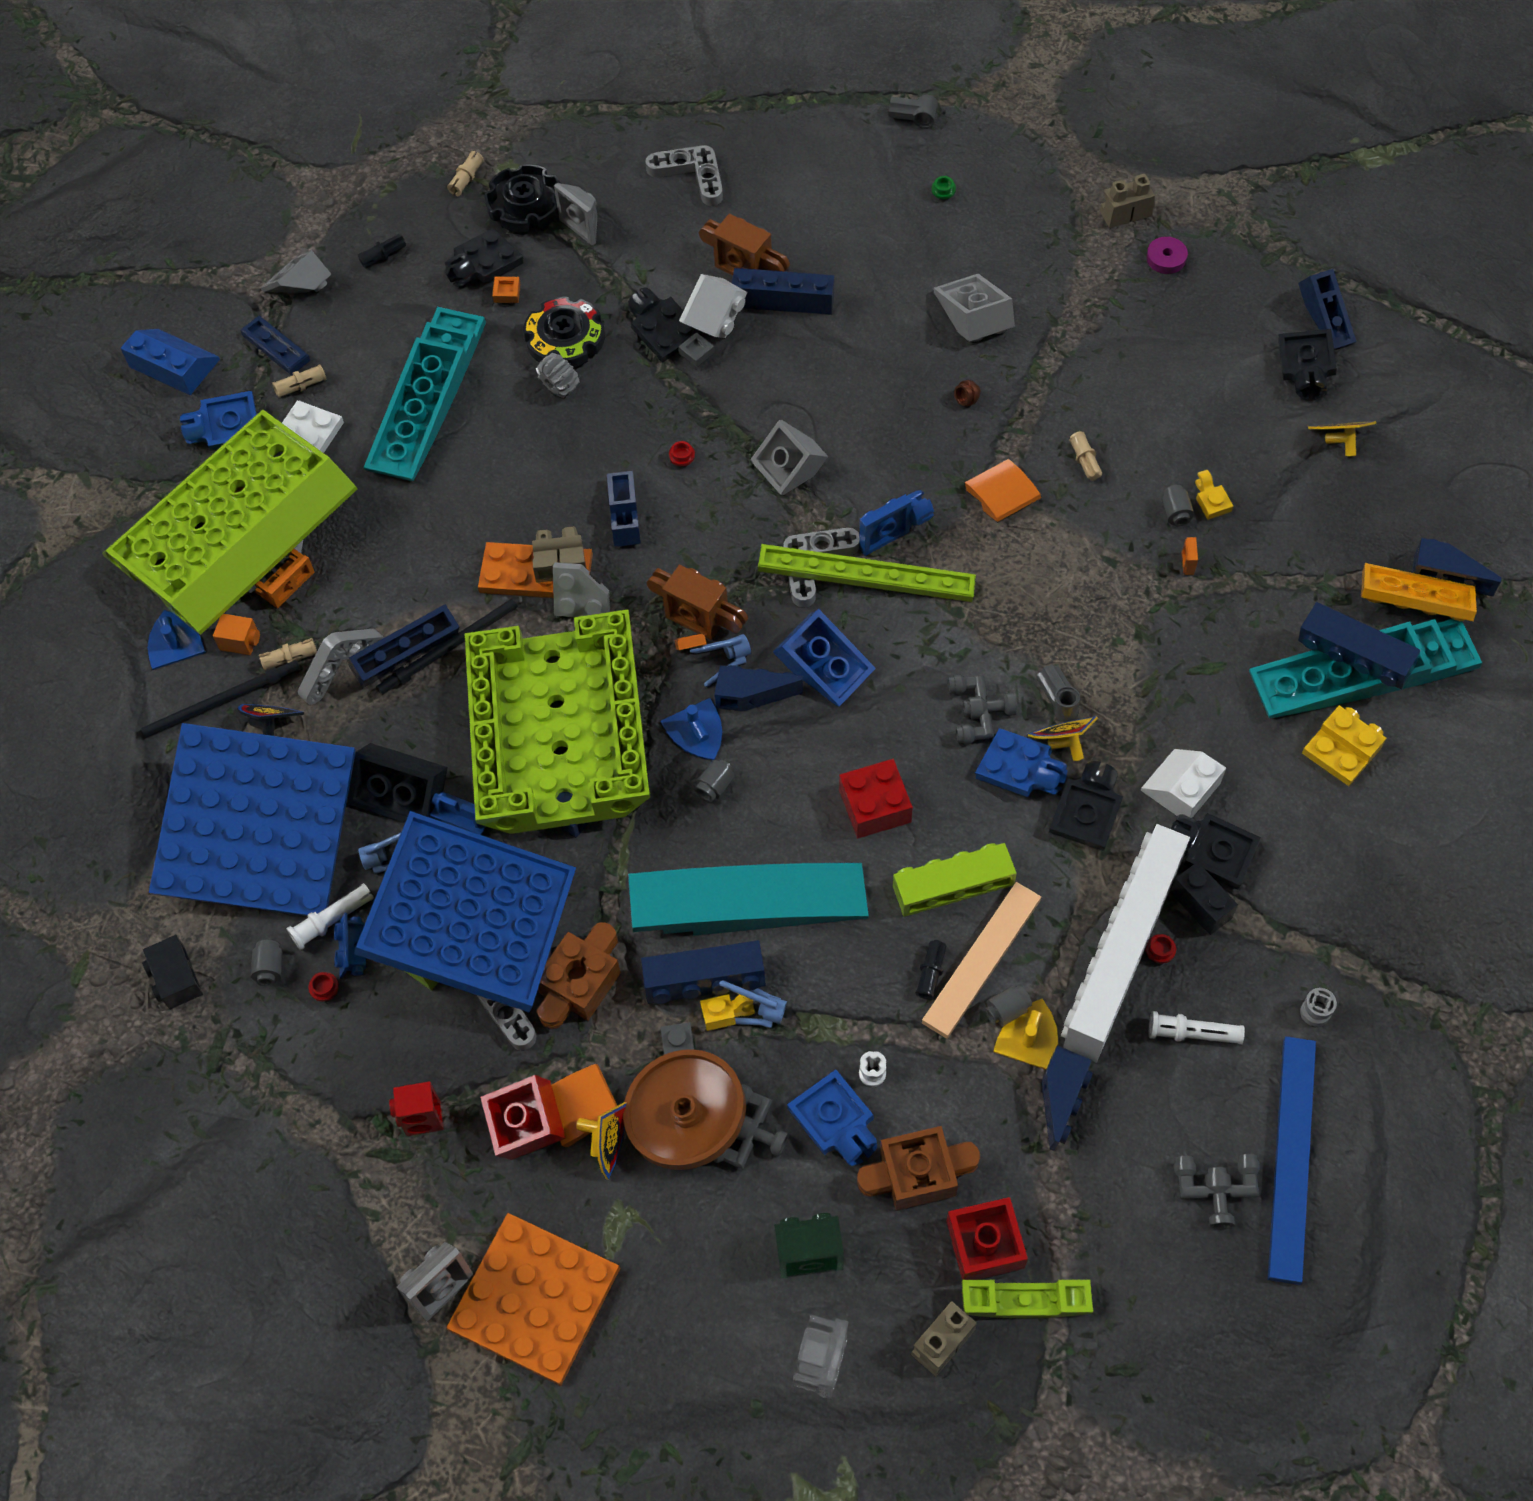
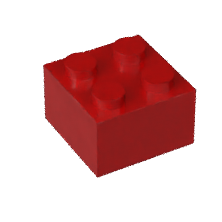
(875, 798)
(523, 1117)
(986, 1239)

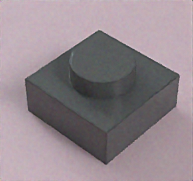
(696, 349)
(677, 1037)

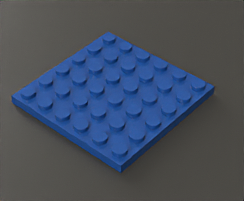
(252, 820)
(467, 912)

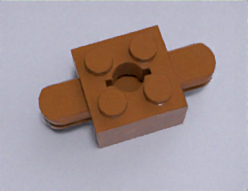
(741, 246)
(696, 601)
(578, 976)
(918, 1168)

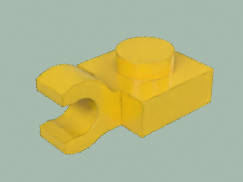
(1212, 499)
(721, 1011)

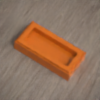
(690, 641)

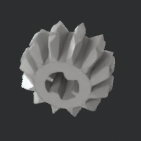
(557, 375)

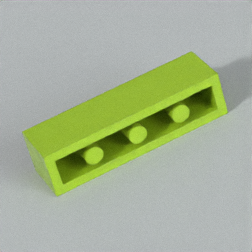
(954, 879)

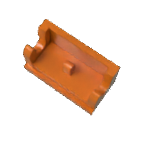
(286, 579)

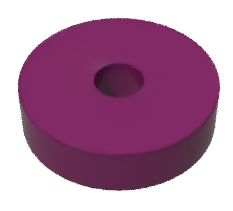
(1164, 246)

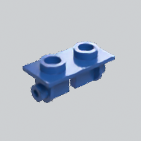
(456, 812)
(348, 934)

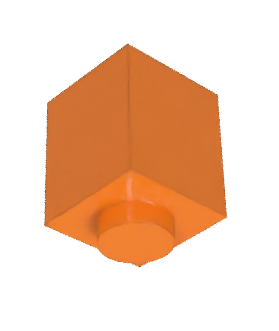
(236, 634)

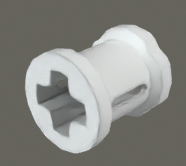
(872, 1078)

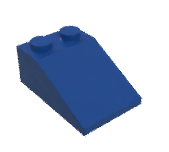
(824, 658)

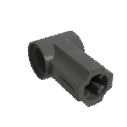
(920, 111)
(1059, 692)

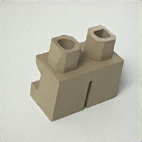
(1128, 201)
(551, 550)
(943, 1338)

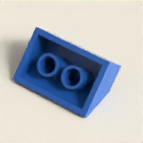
(168, 359)

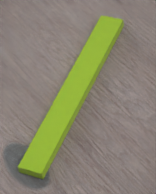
(867, 573)

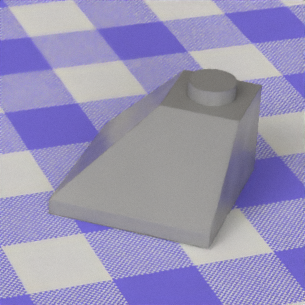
(577, 210)
(299, 276)
(788, 457)

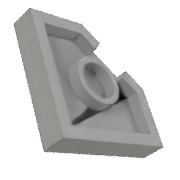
(577, 592)

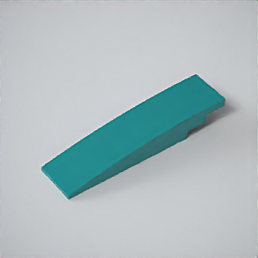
(424, 393)
(1317, 681)
(746, 897)

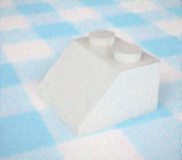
(713, 306)
(1184, 781)

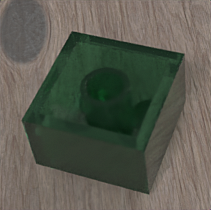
(809, 1245)

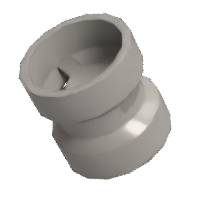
(1316, 1013)

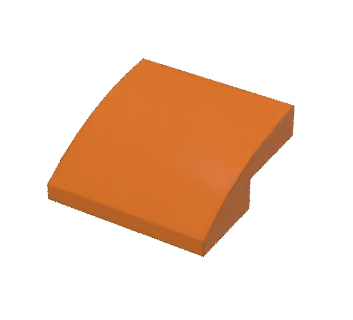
(1003, 490)
(581, 1096)

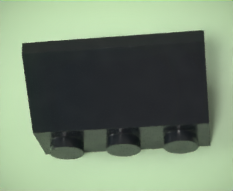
(394, 782)

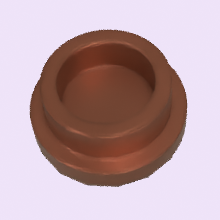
(967, 393)

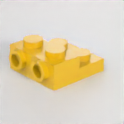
(1345, 744)

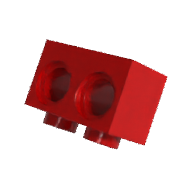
(416, 1108)

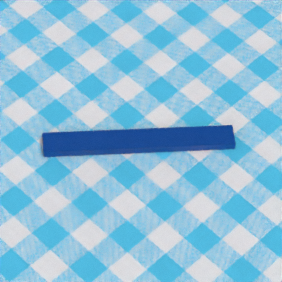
(1292, 1161)

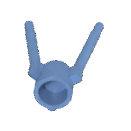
(734, 648)
(374, 855)
(771, 1007)

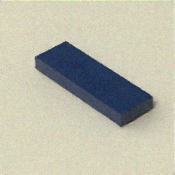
(275, 345)

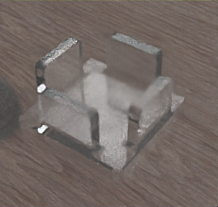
(821, 1355)

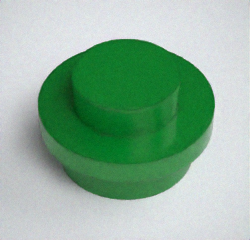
(943, 187)

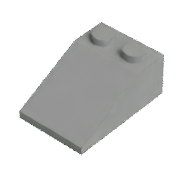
(976, 307)
(435, 1280)

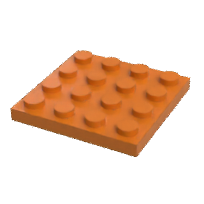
(533, 1298)

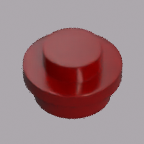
(681, 453)
(1161, 948)
(323, 986)

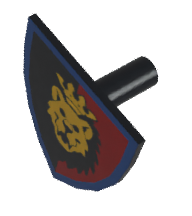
(264, 716)

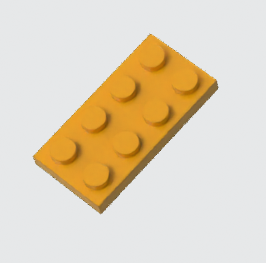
(1418, 592)

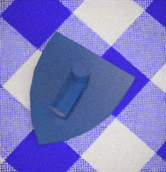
(172, 641)
(696, 729)

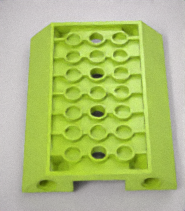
(242, 530)
(518, 730)

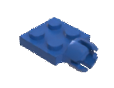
(218, 419)
(893, 521)
(1021, 765)
(835, 1118)

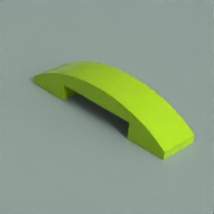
(1027, 1299)

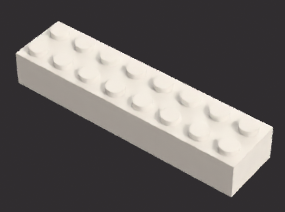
(1123, 942)

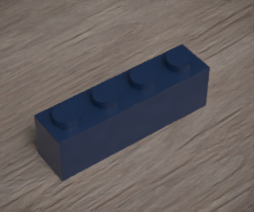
(786, 290)
(1358, 645)
(403, 646)
(701, 970)

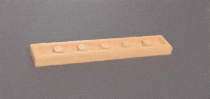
(981, 960)

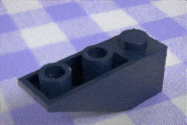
(747, 688)
(1060, 1089)

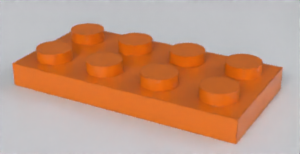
(509, 571)

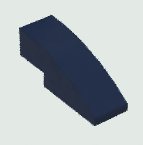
(623, 508)

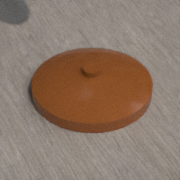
(684, 1109)

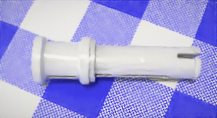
(318, 923)
(1179, 1030)

